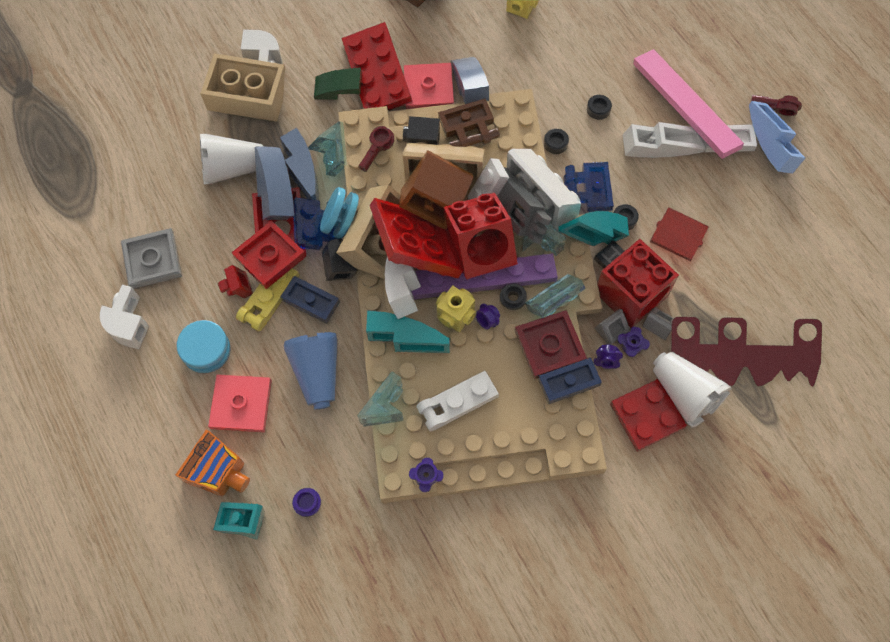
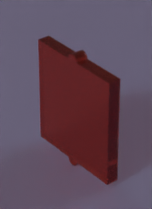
(679, 234)

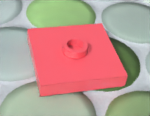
(429, 84)
(240, 403)

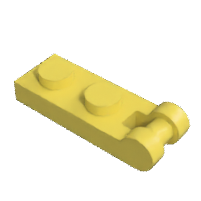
(265, 301)

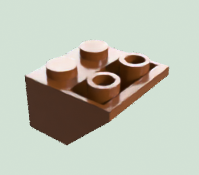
(434, 186)

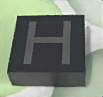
(608, 254)

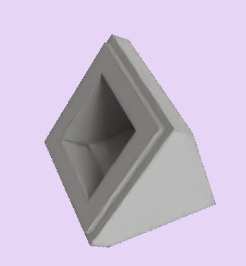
(659, 323)
(613, 327)

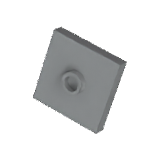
(151, 258)

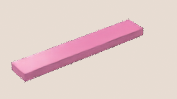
(688, 104)

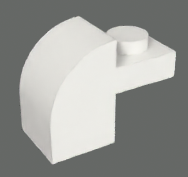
(260, 46)
(121, 322)

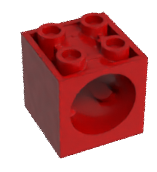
(488, 251)
(636, 282)

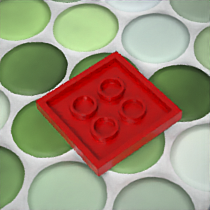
(414, 240)

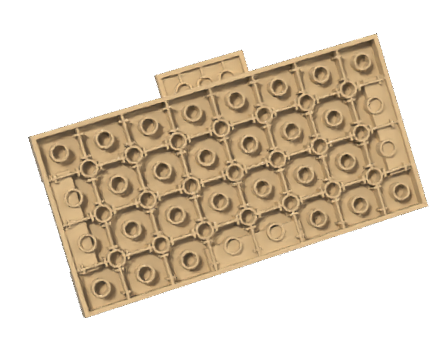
(517, 434)

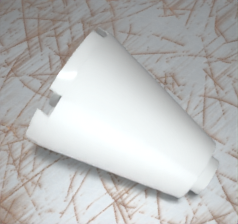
(225, 158)
(690, 387)

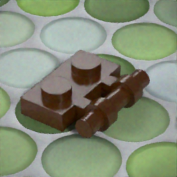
(468, 118)

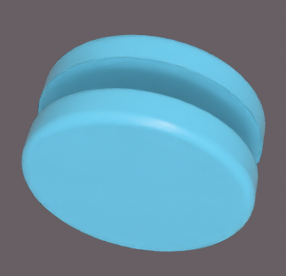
(339, 213)
(203, 346)

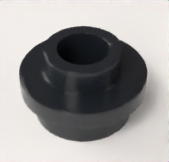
(513, 289)

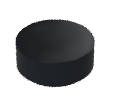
(599, 107)
(556, 141)
(629, 212)

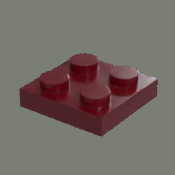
(550, 343)

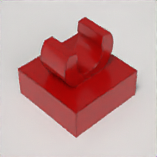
(236, 282)

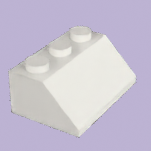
(544, 185)

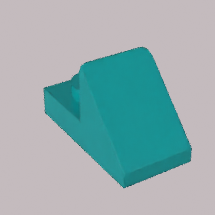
(240, 519)

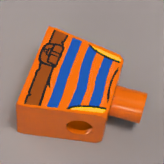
(213, 467)

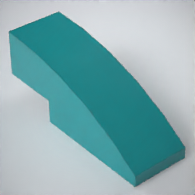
(597, 227)
(405, 333)

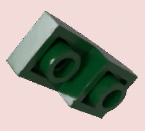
(337, 82)

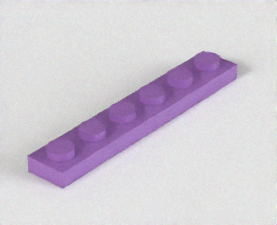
(528, 271)

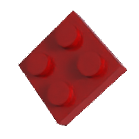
(268, 254)
(648, 415)

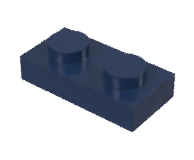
(310, 299)
(569, 380)

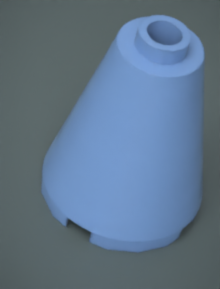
(314, 366)

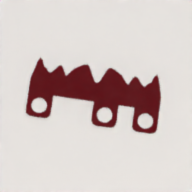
(763, 361)

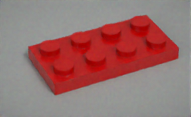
(381, 71)

